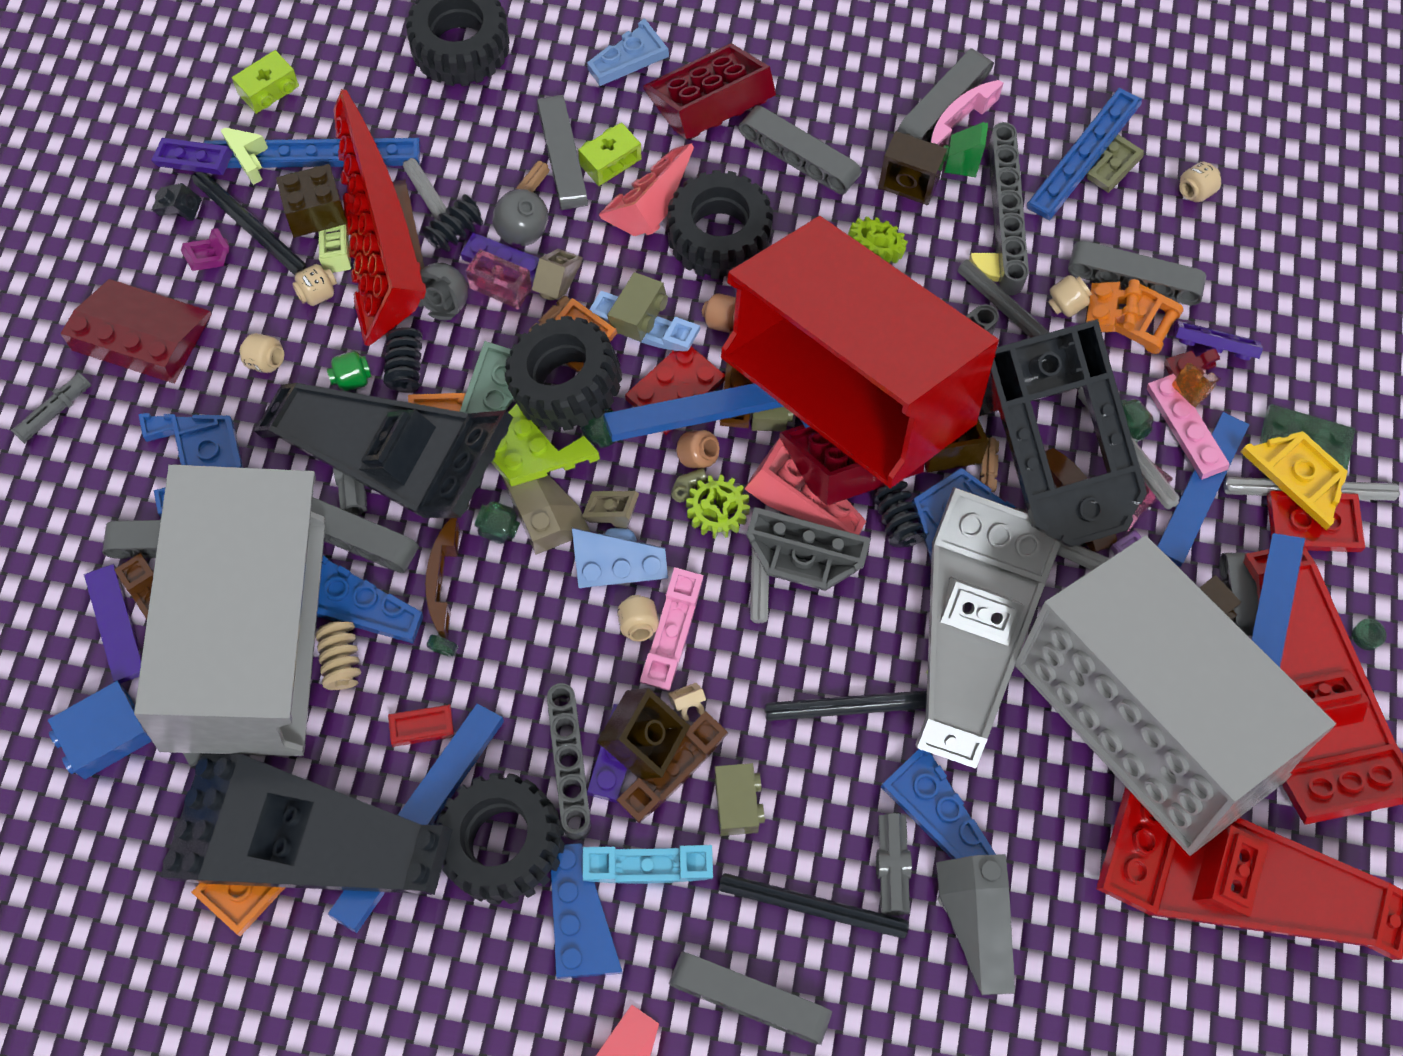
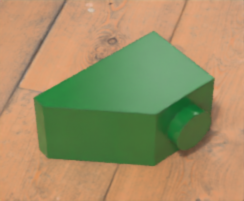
(966, 150)

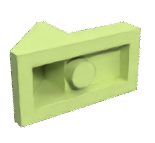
(245, 148)

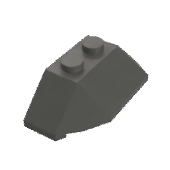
(805, 550)

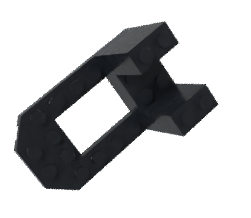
(1050, 367)

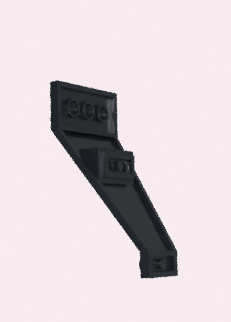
(400, 449)
(280, 830)

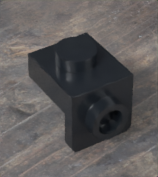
(176, 199)

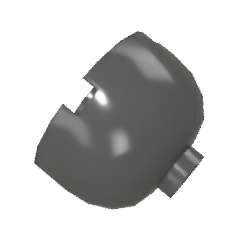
(520, 217)
(444, 290)

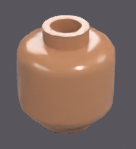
(719, 312)
(698, 449)

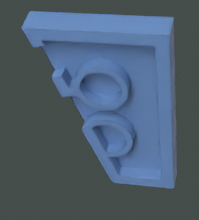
(632, 53)
(615, 560)

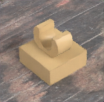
(686, 697)

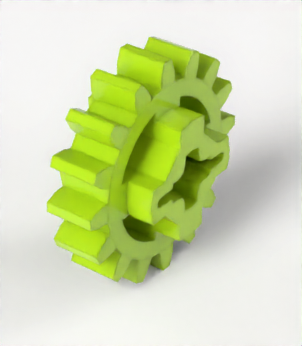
(879, 238)
(726, 497)

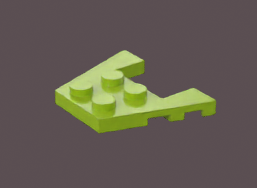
(529, 455)

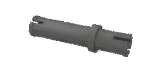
(51, 407)

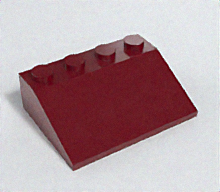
(711, 90)
(136, 329)
(826, 468)

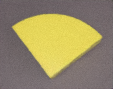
(988, 264)

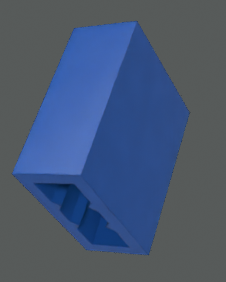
(98, 731)

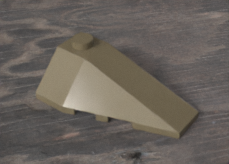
(545, 512)

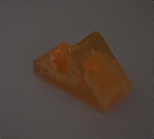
(1195, 384)

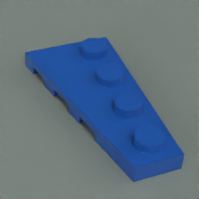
(353, 600)
(932, 803)
(580, 926)

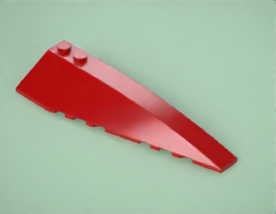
(380, 239)

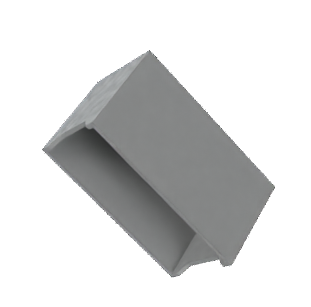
(232, 612)
(1169, 693)

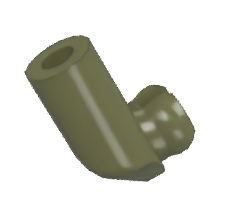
(685, 482)

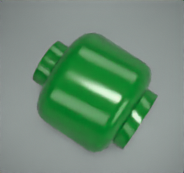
(349, 371)

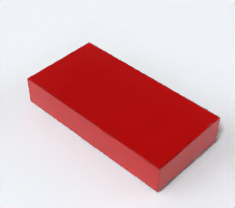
(421, 725)

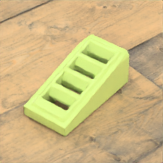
(334, 249)

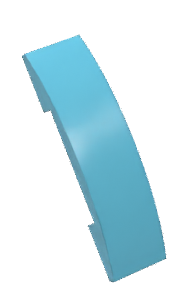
(647, 865)

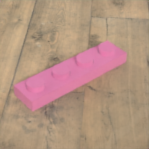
(1188, 428)

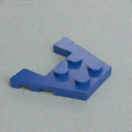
(199, 441)
(933, 501)

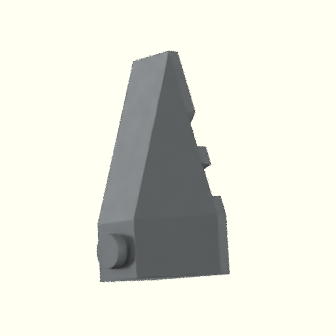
(980, 914)

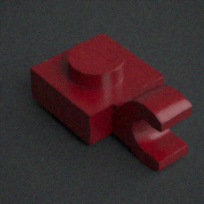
(1204, 362)

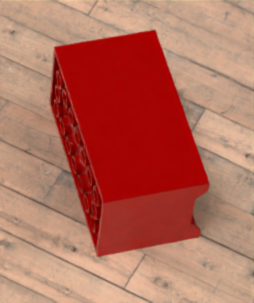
(857, 349)

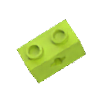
(265, 81)
(609, 153)

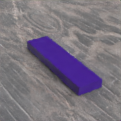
(114, 623)

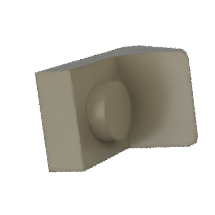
(611, 507)

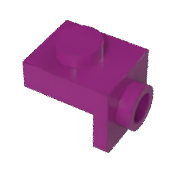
(206, 253)

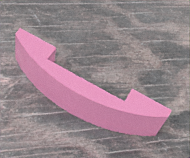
(978, 98)
(672, 629)

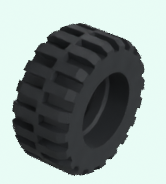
(460, 60)
(718, 195)
(550, 347)
(529, 866)

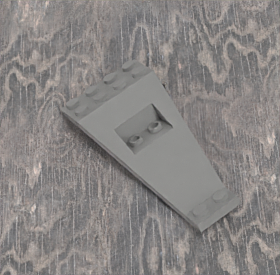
(998, 565)

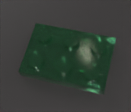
(1330, 436)

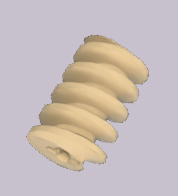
(336, 655)

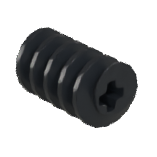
(453, 223)
(403, 359)
(897, 517)

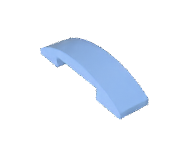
(666, 334)

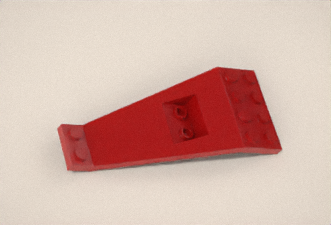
(1358, 761)
(1276, 883)

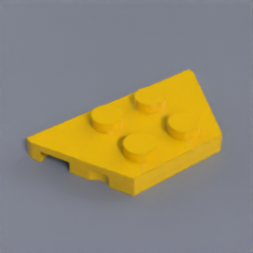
(1301, 472)

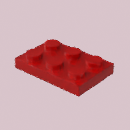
(676, 377)
(1342, 536)

